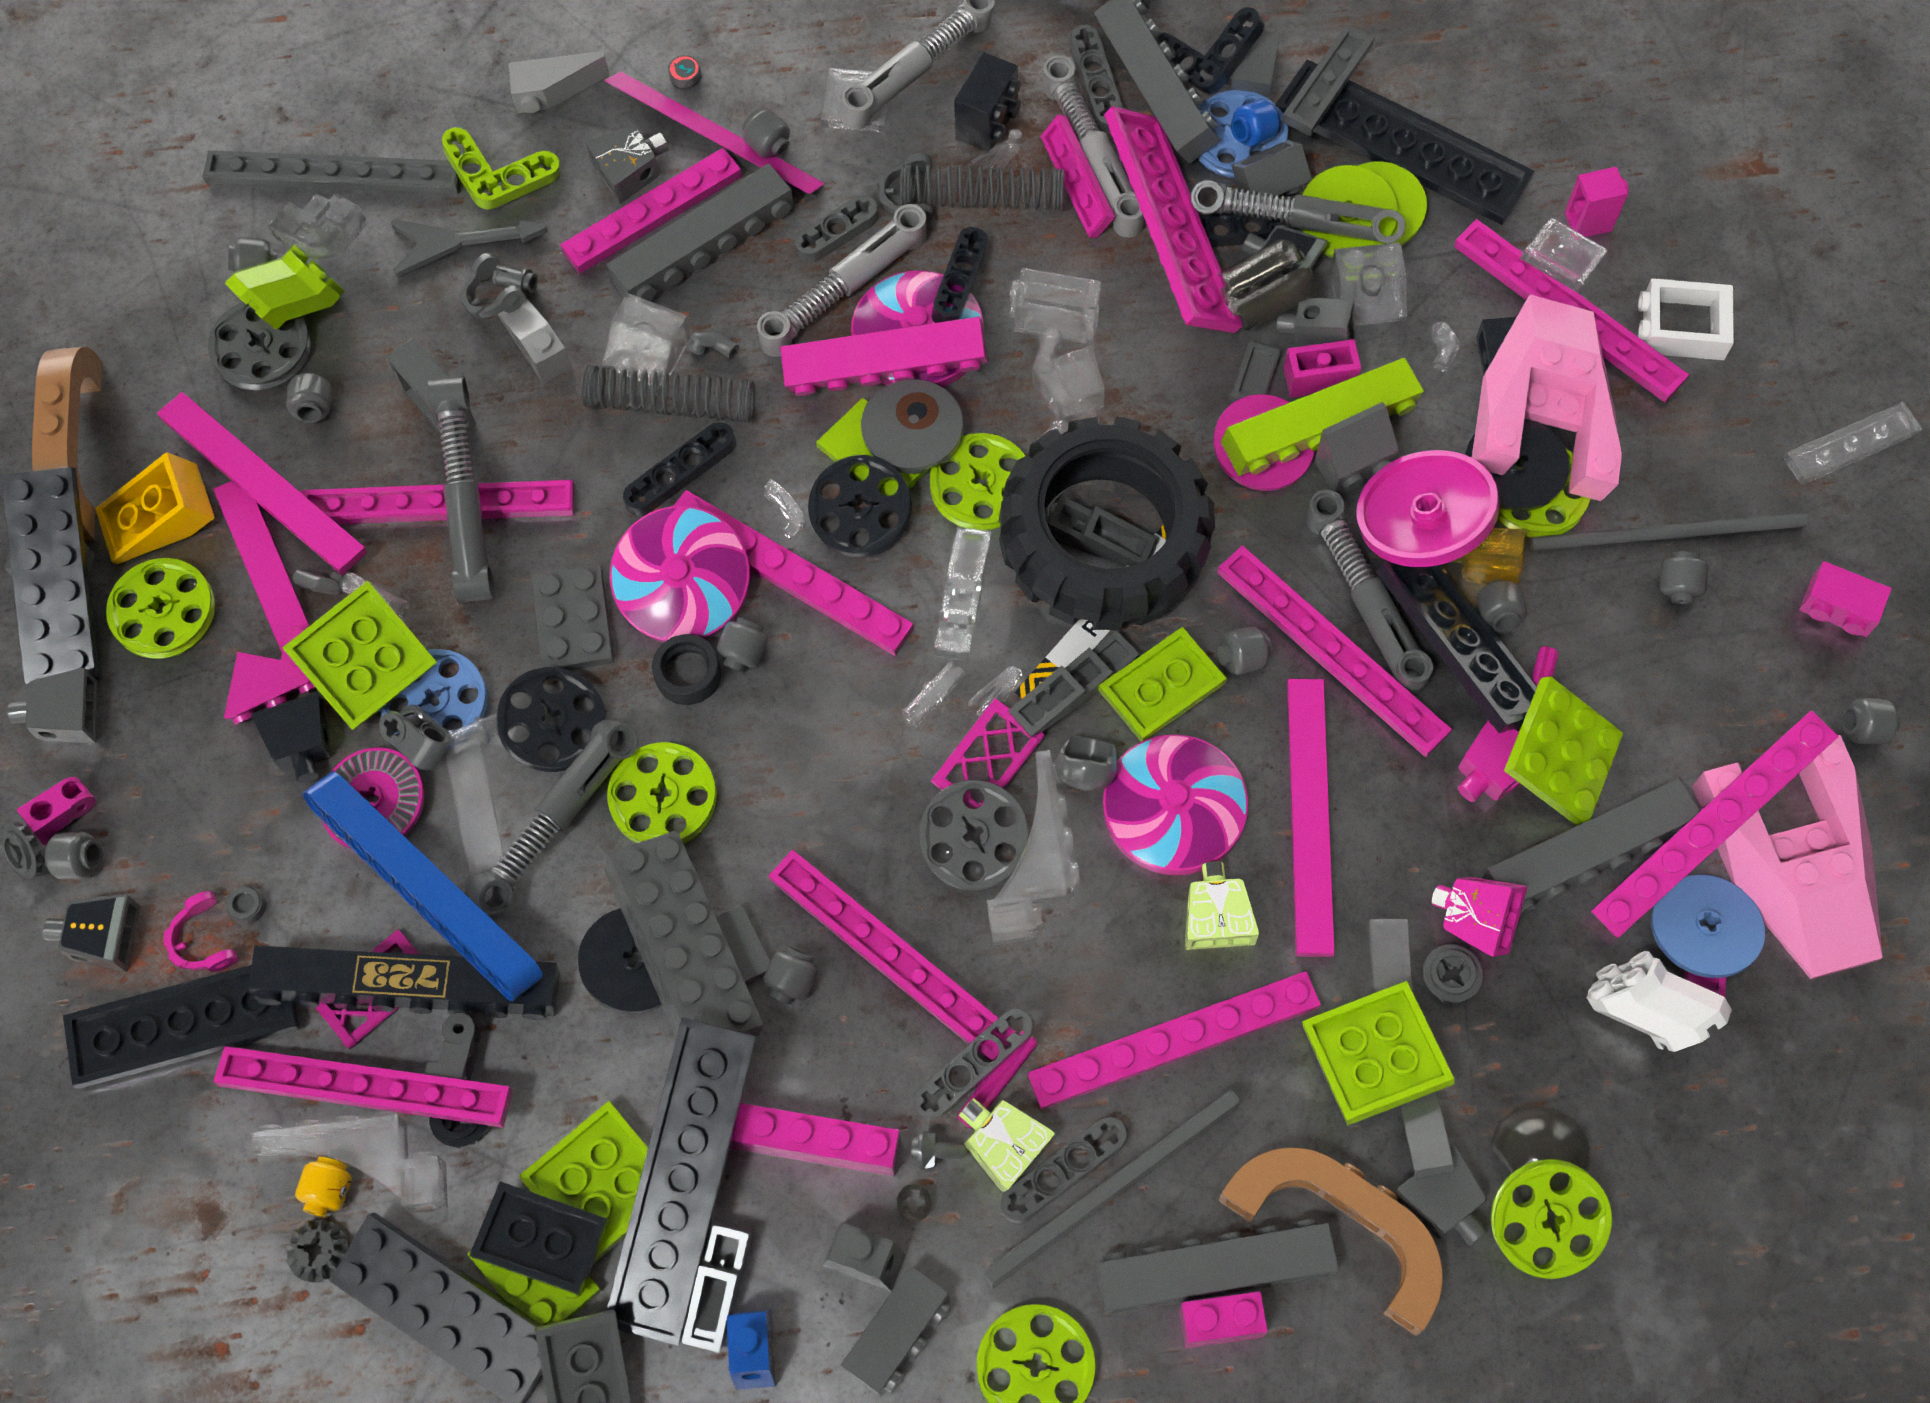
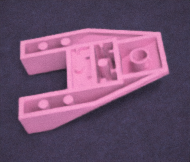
(1556, 376)
(1812, 879)

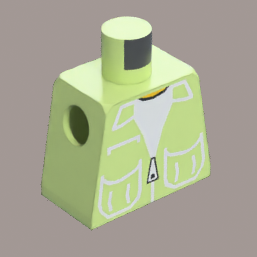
(1219, 911)
(1003, 1140)

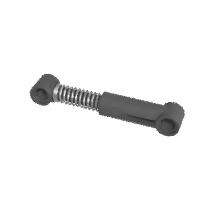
(1301, 212)
(471, 571)
(1370, 594)
(554, 813)

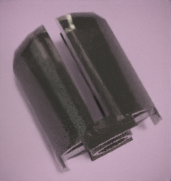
(1259, 269)

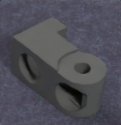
(458, 1048)

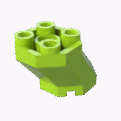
(285, 287)

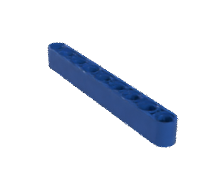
(423, 886)

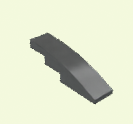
(1072, 685)

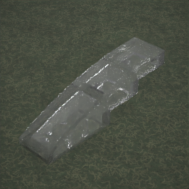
(962, 594)

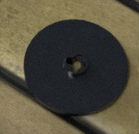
(1542, 472)
(607, 972)

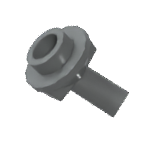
(927, 1150)

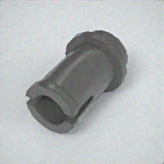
(525, 279)

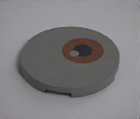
(912, 425)

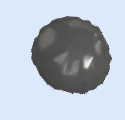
(1086, 763)

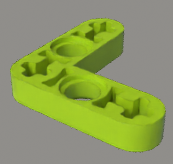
(489, 179)

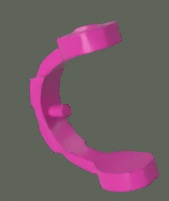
(193, 906)

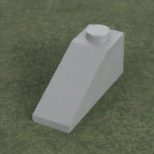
(549, 81)
(536, 341)

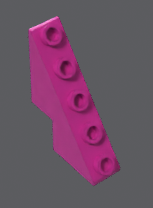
(264, 682)

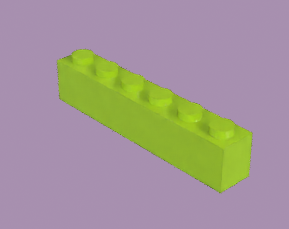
(1299, 424)

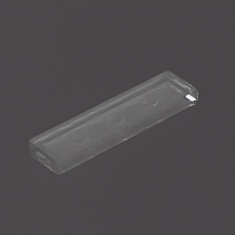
(1852, 443)
(475, 809)

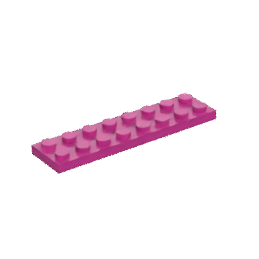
(1172, 219)

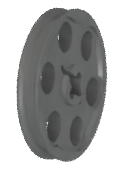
(252, 355)
(956, 831)

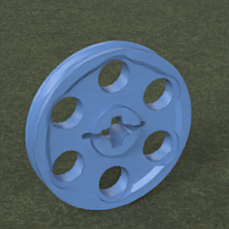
(1230, 102)
(447, 691)

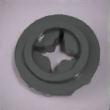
(22, 850)
(1453, 957)
(325, 1265)

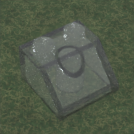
(1373, 279)
(646, 338)

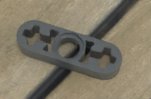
(834, 241)

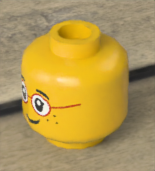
(323, 1186)

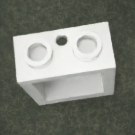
(1688, 344)

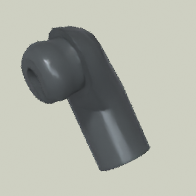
(712, 339)

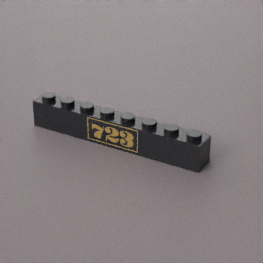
(391, 982)

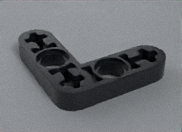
(1213, 62)

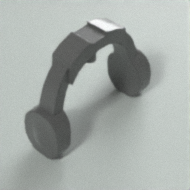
(886, 178)
(506, 301)

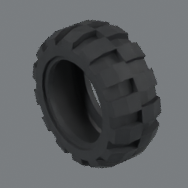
(1118, 455)

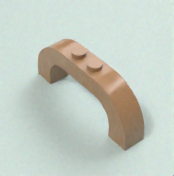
(59, 381)
(1370, 1206)

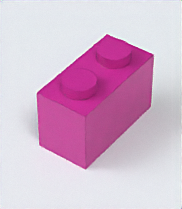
(1596, 201)
(1320, 366)
(1845, 599)
(1223, 1319)

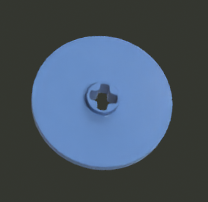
(1693, 947)

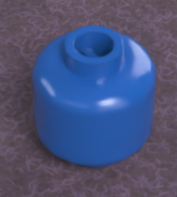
(1255, 123)

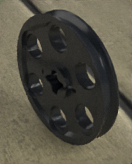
(852, 491)
(534, 715)

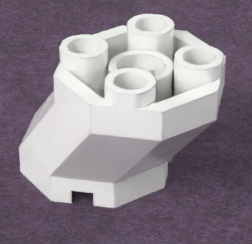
(1657, 1002)

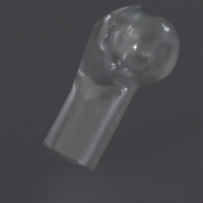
(1446, 344)

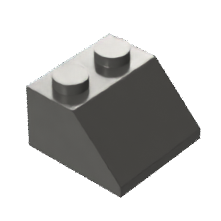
(1356, 448)

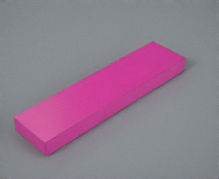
(1078, 176)

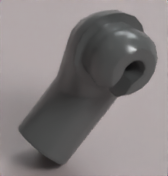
(317, 582)

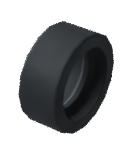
(679, 645)

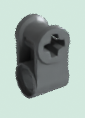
(418, 736)

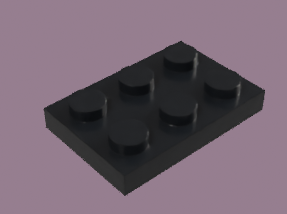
(539, 1238)

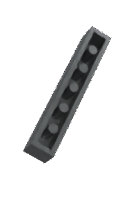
(1158, 77)
(702, 235)
(1597, 844)
(1217, 1267)

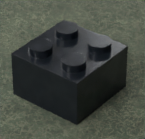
(987, 102)

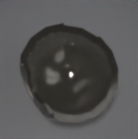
(1539, 1135)

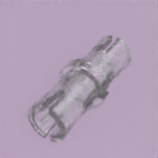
(933, 693)

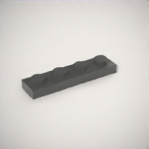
(1328, 80)

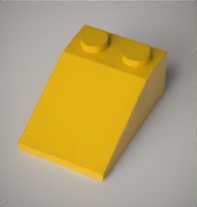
(155, 509)

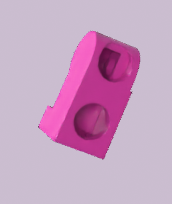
(56, 808)

